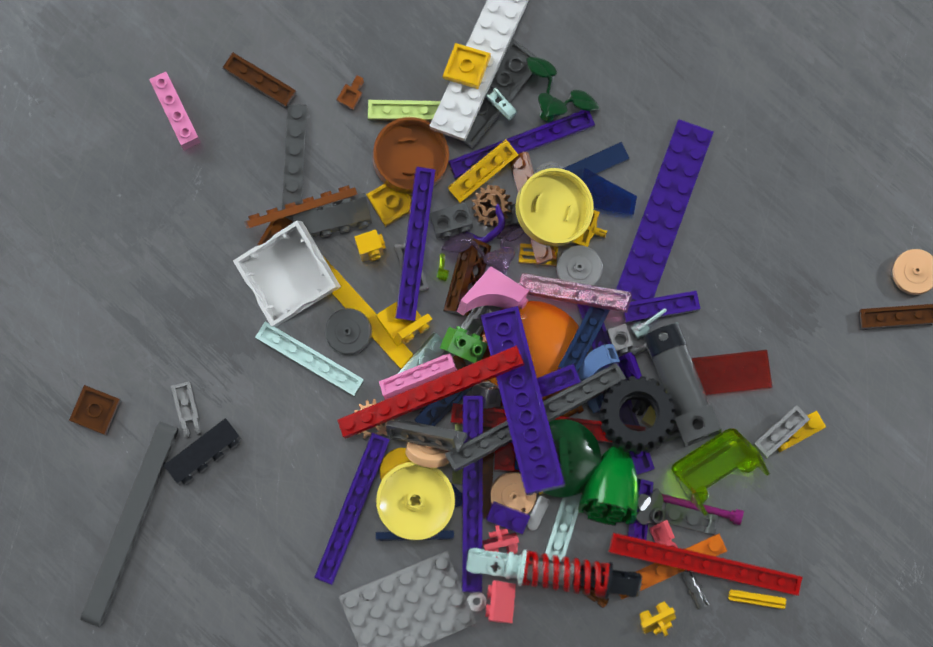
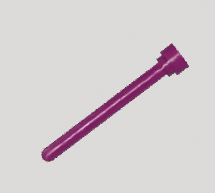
(734, 516)

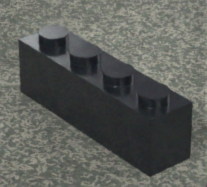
(202, 452)

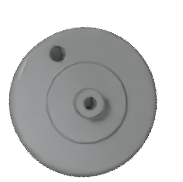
(579, 265)

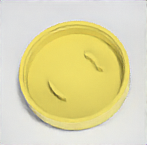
(554, 207)

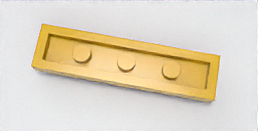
(482, 171)

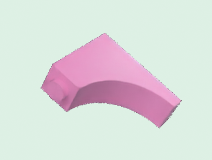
(494, 290)

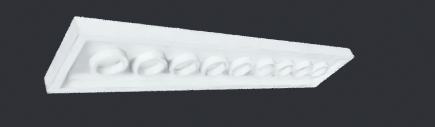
(492, 35)

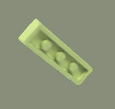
(398, 109)

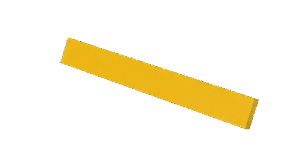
(351, 299)

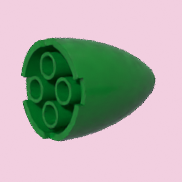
(611, 490)

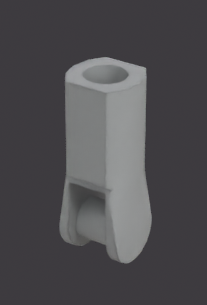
(537, 512)

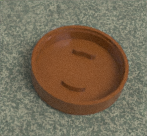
(408, 145)

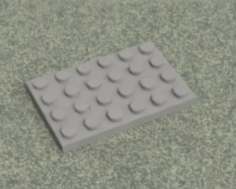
(409, 606)

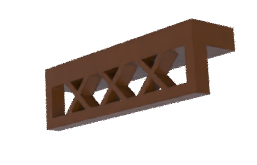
(464, 275)

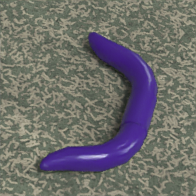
(497, 230)

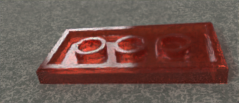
(734, 372)

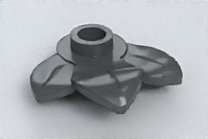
(650, 508)

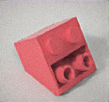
(502, 602)

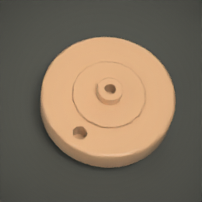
(913, 272)
(426, 456)
(510, 491)

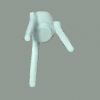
(640, 328)

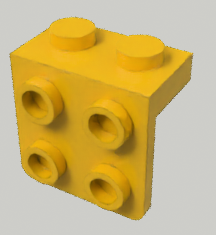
(402, 330)

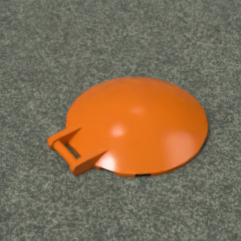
(548, 337)

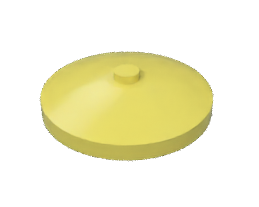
(415, 501)

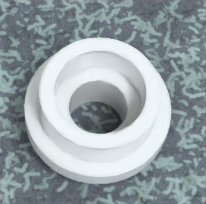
(481, 606)

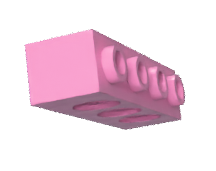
(174, 110)

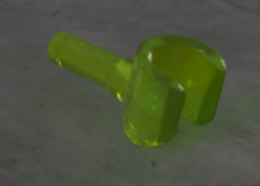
(442, 273)

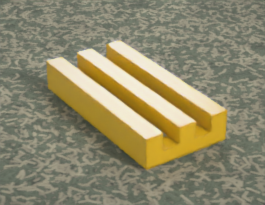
(532, 261)

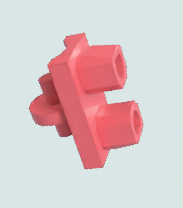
(500, 539)

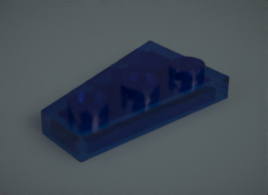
(608, 195)

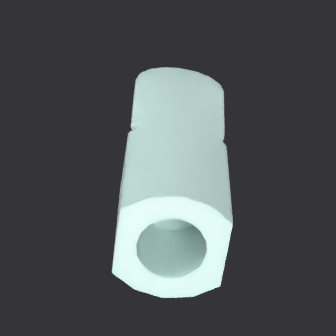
(503, 106)

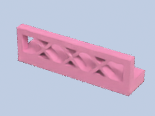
(417, 376)

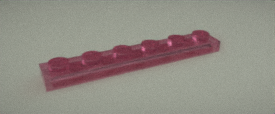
(576, 292)

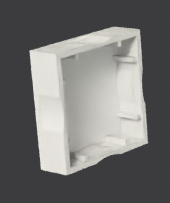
(287, 273)

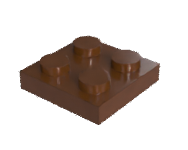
(94, 410)

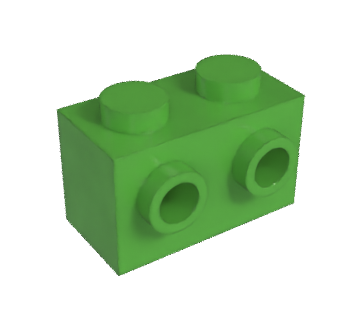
(463, 345)

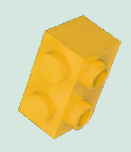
(370, 245)

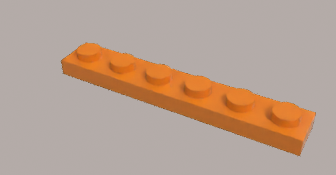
(658, 572)

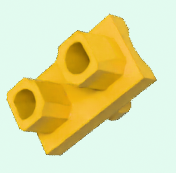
(660, 622)

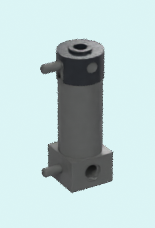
(681, 380)

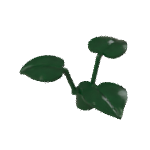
(550, 105)

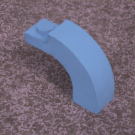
(595, 362)

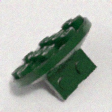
(577, 455)

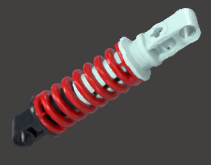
(529, 568)

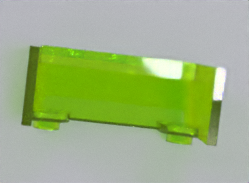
(715, 461)

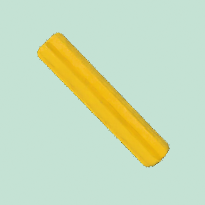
(757, 599)

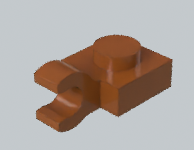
(350, 95)

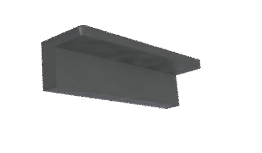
(426, 435)

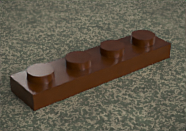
(259, 79)
(896, 316)

